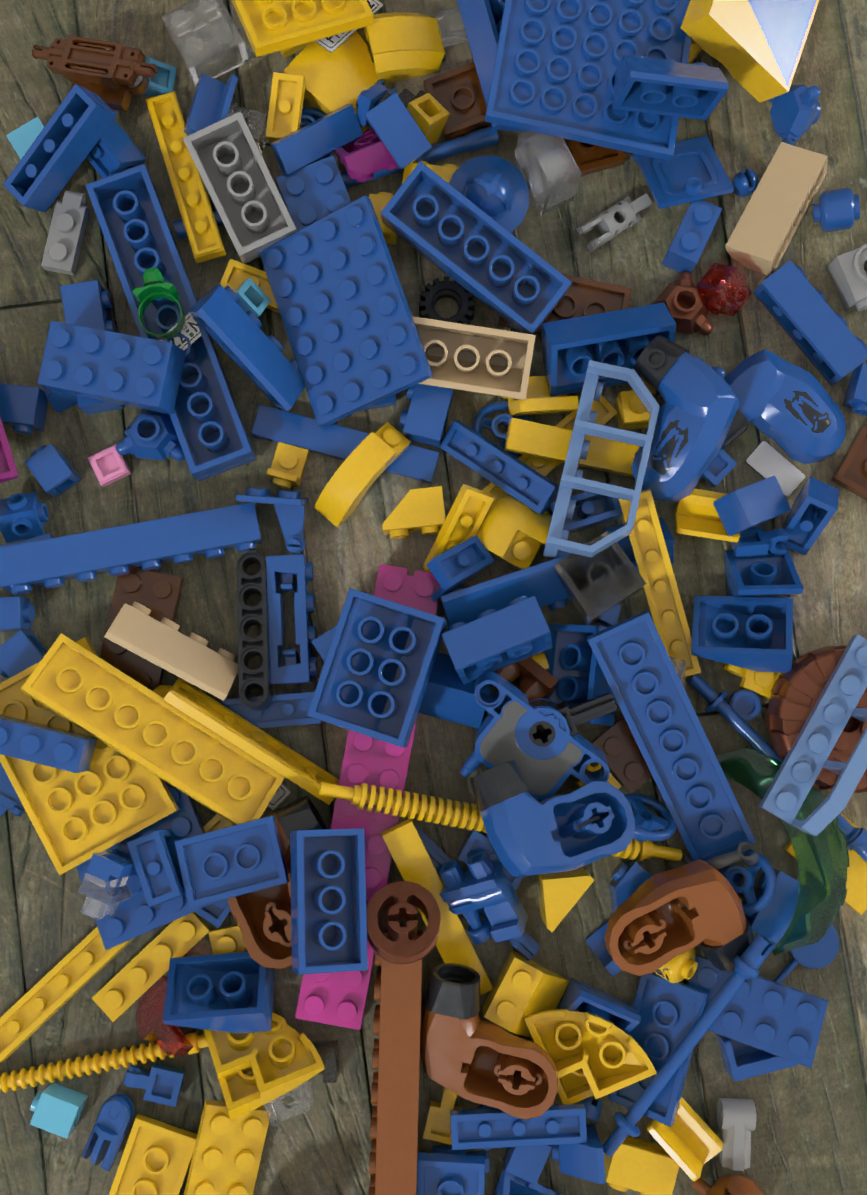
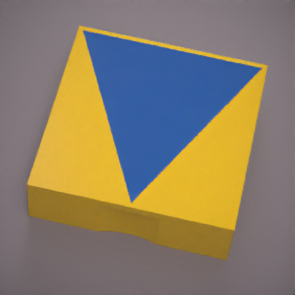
(753, 39)

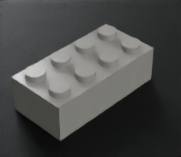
(240, 186)

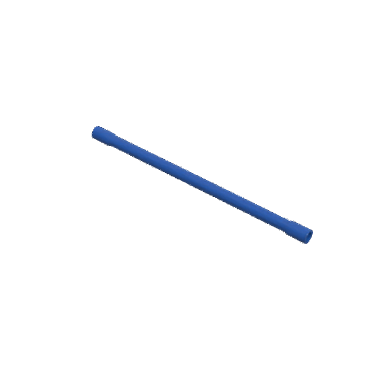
(471, 142)

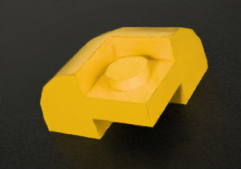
(514, 531)

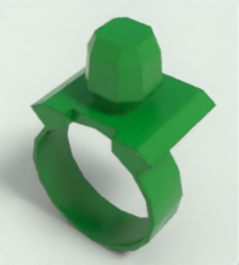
(153, 289)

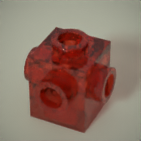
(724, 289)

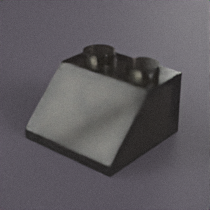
(599, 581)

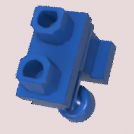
(484, 888)

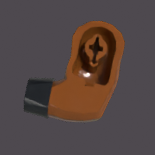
(266, 913)
(676, 914)
(479, 1056)

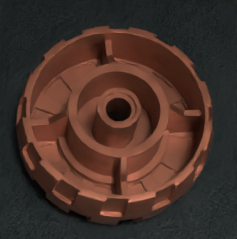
(792, 702)

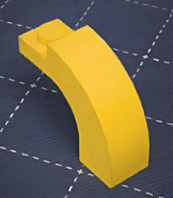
(359, 472)

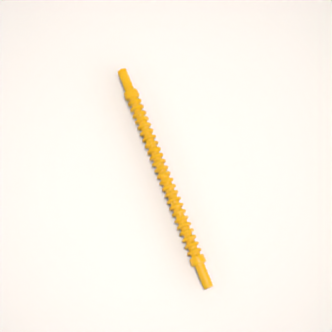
(90, 1064)

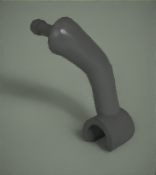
(730, 858)

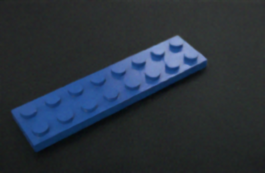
(670, 737)

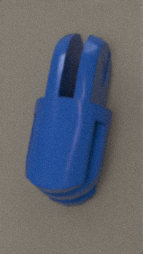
(109, 1130)

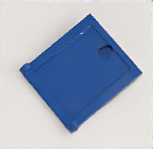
(688, 176)

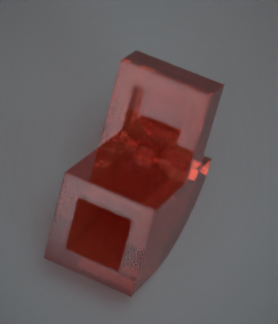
(150, 1024)

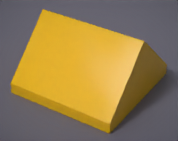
(560, 893)

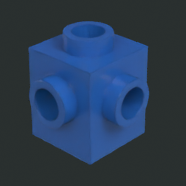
(22, 517)

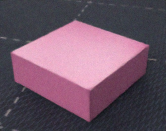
(109, 466)

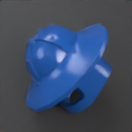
(494, 188)

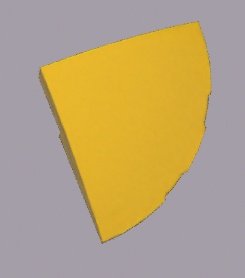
(335, 76)
(588, 1053)
(261, 1065)

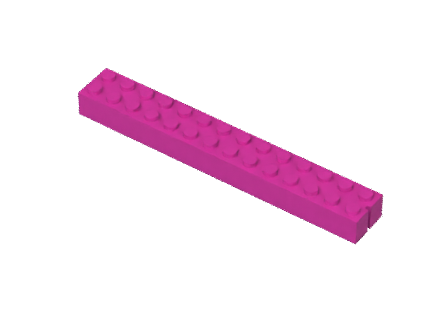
(342, 996)

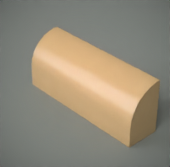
(777, 208)

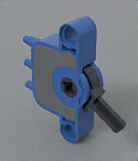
(542, 757)

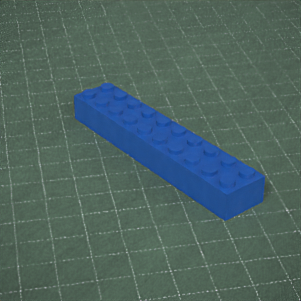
(141, 240)

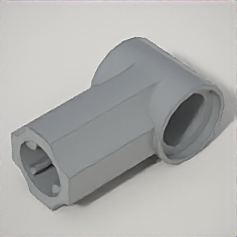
(736, 1121)

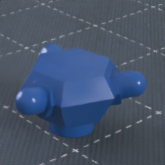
(795, 112)
(151, 437)

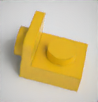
(288, 466)

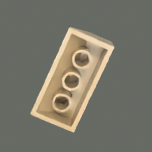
(476, 357)
(172, 650)

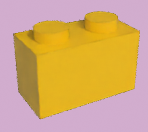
(641, 1167)

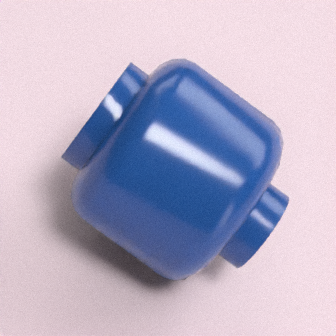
(836, 209)

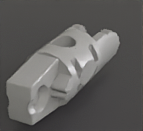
(626, 214)

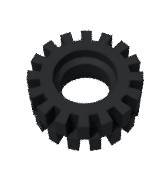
(446, 289)

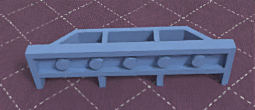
(578, 450)
(816, 742)

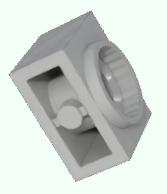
(850, 278)

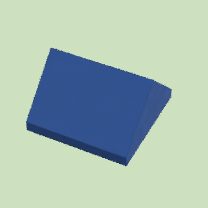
(761, 576)
(449, 698)
(586, 998)

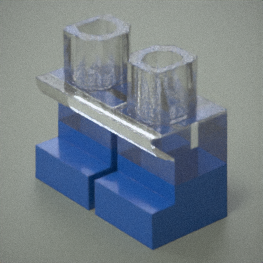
(106, 882)

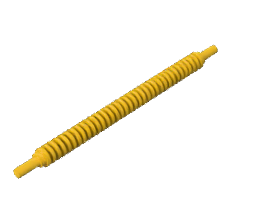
(456, 814)

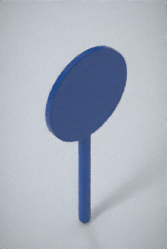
(814, 955)

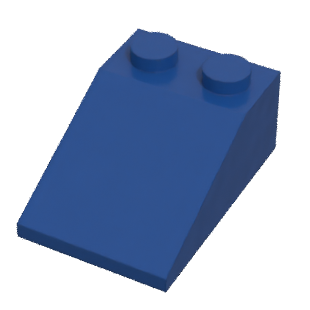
(744, 631)
(219, 993)

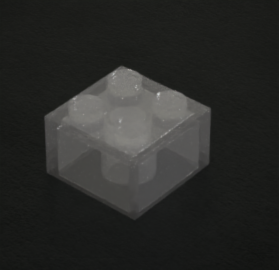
(205, 38)
(547, 169)

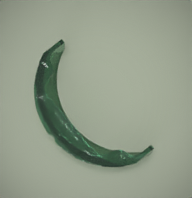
(820, 858)

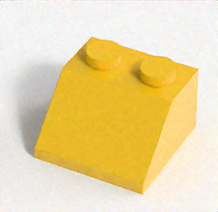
(522, 990)

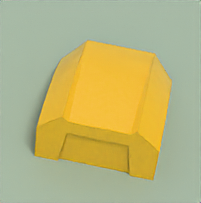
(404, 45)

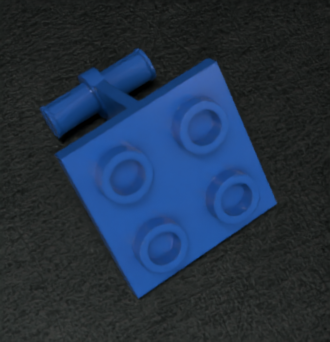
(289, 510)

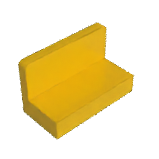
(285, 105)
(539, 400)
(698, 516)
(688, 1140)

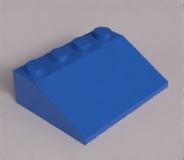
(377, 668)

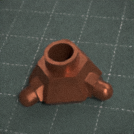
(686, 305)

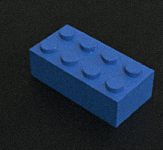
(112, 367)
(328, 901)

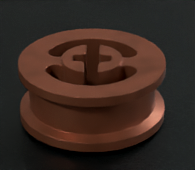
(403, 897)

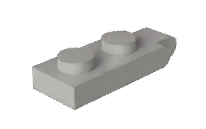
(66, 234)

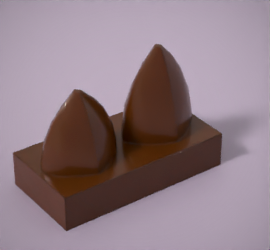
(533, 678)

